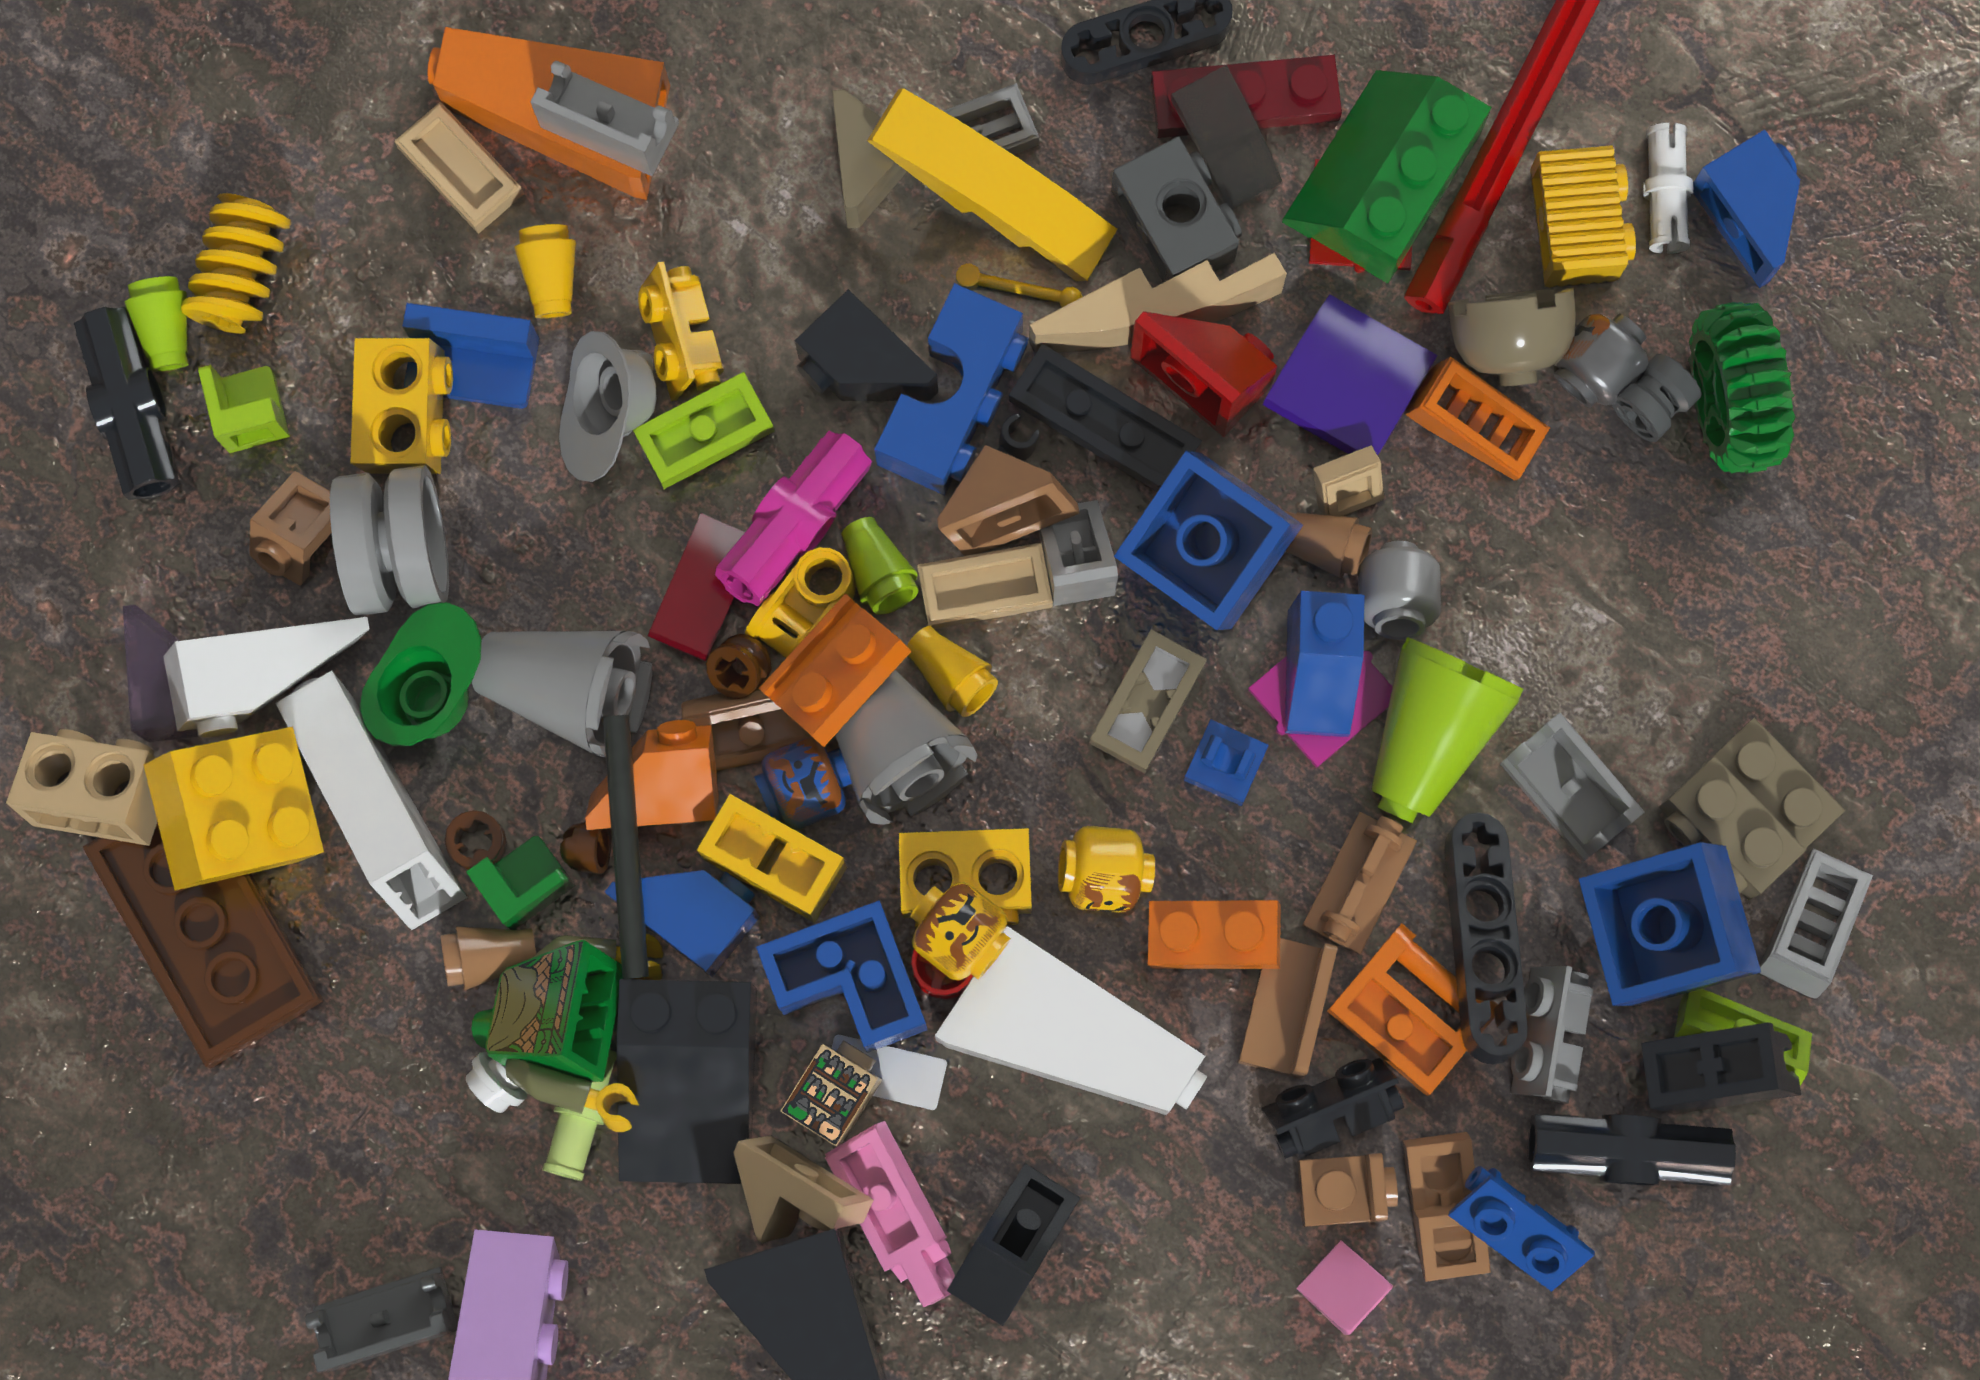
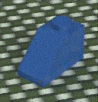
(1752, 202)
(1323, 662)
(697, 914)

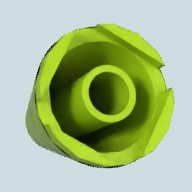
(1435, 727)

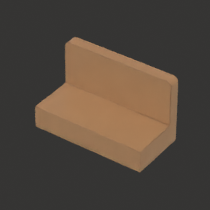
(1288, 1010)

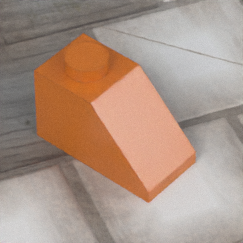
(671, 778)

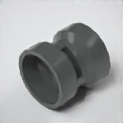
(1657, 397)

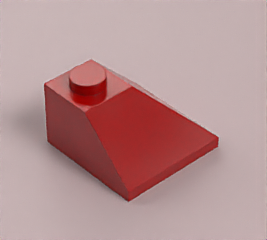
(1204, 365)

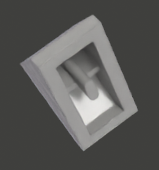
(1079, 557)

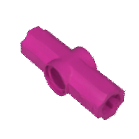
(793, 518)

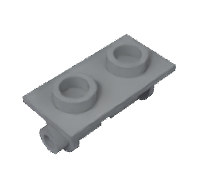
(1554, 1003)

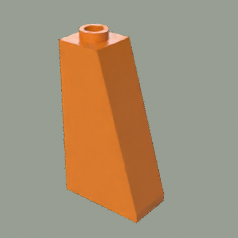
(497, 76)

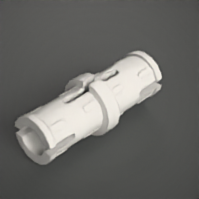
(1668, 188)

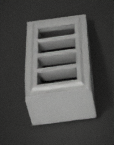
(1797, 960)

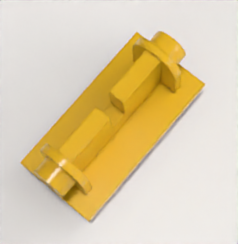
(670, 305)

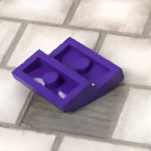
(1349, 378)

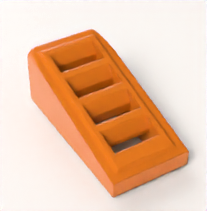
(1466, 436)

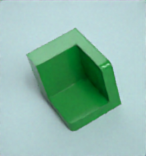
(521, 882)

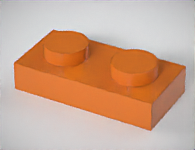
(1214, 934)

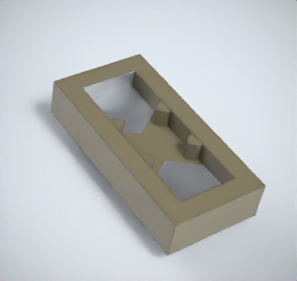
(1147, 701)

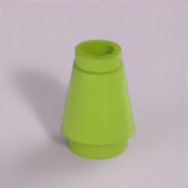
(159, 321)
(878, 567)

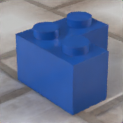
(850, 957)

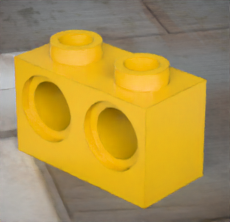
(382, 409)
(965, 857)
(772, 858)

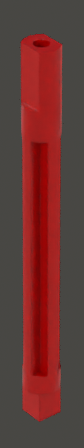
(1498, 157)

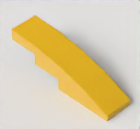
(991, 183)

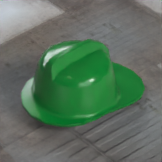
(423, 677)

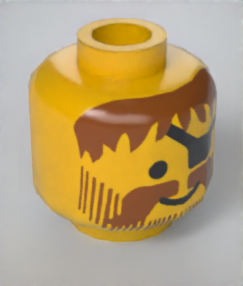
(1105, 869)
(959, 931)

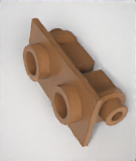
(1360, 882)

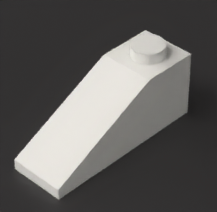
(235, 675)

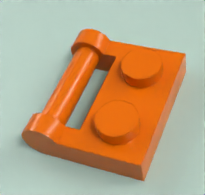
(1396, 1021)

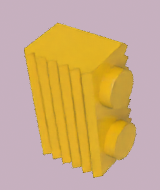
(1581, 215)

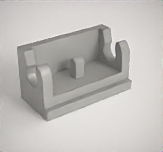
(604, 119)
(1571, 787)

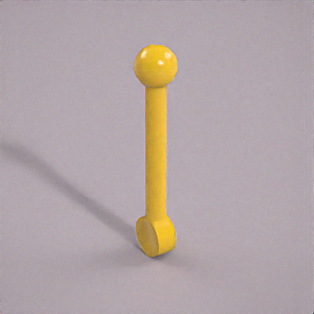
(970, 278)

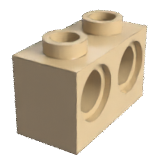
(85, 798)

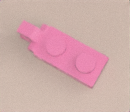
(900, 1218)

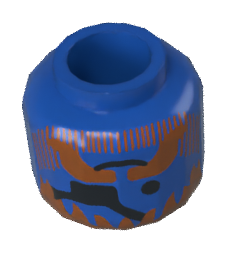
(803, 783)

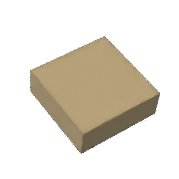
(1349, 482)

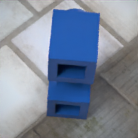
(933, 440)

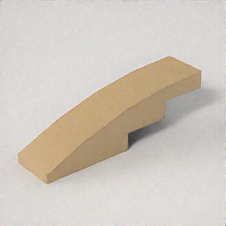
(1109, 313)

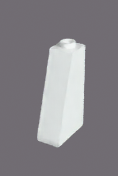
(370, 802)
(1065, 1028)

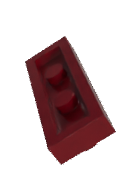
(1275, 90)

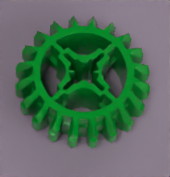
(1743, 387)

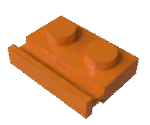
(835, 669)

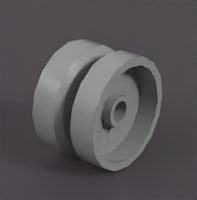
(389, 540)

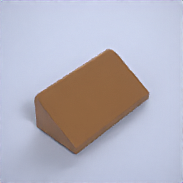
(743, 727)

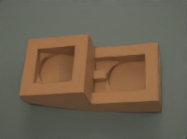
(1436, 1184)

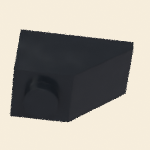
(861, 357)
(1013, 1244)

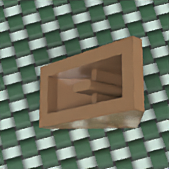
(1002, 502)

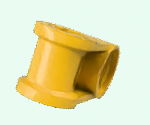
(796, 605)

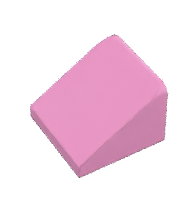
(1344, 1288)

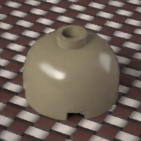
(1514, 332)

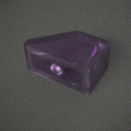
(148, 685)

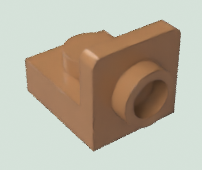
(291, 528)
(1346, 1190)

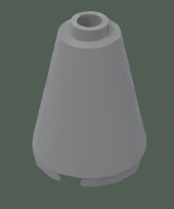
(567, 680)
(902, 752)

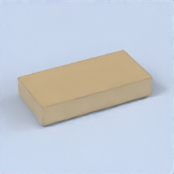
(459, 167)
(985, 586)

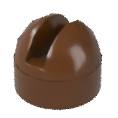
(586, 849)

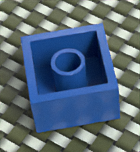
(1208, 540)
(1669, 925)

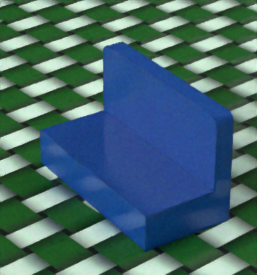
(488, 353)

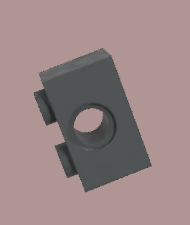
(1168, 178)

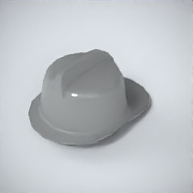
(605, 400)

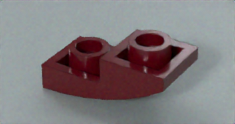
(696, 597)

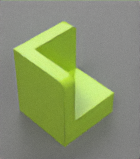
(244, 407)

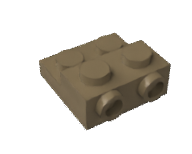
(1755, 805)

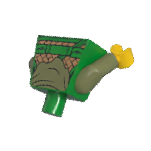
(558, 1023)

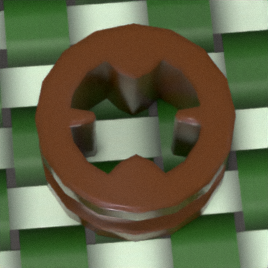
(724, 676)
(469, 823)

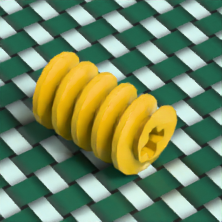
(233, 263)

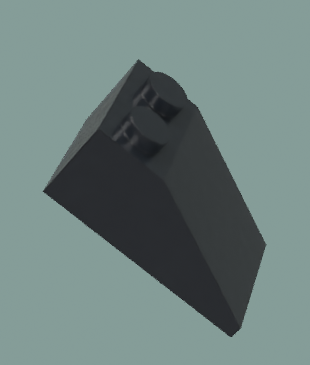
(691, 1068)

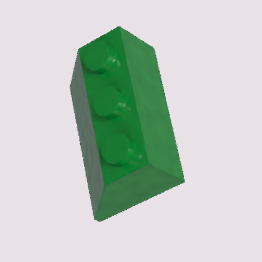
(1388, 168)

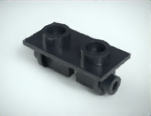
(1305, 1113)

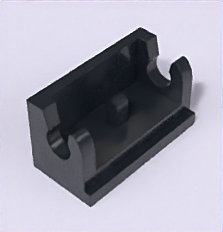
(1718, 1069)

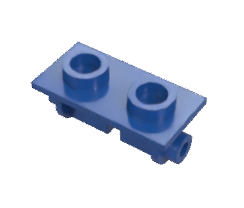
(1520, 1230)

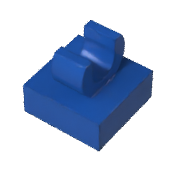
(1226, 762)

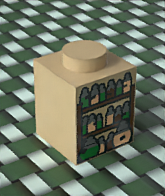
(833, 1092)

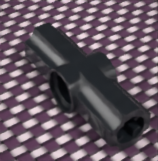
(126, 403)
(1631, 1150)

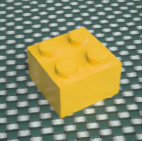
(233, 807)

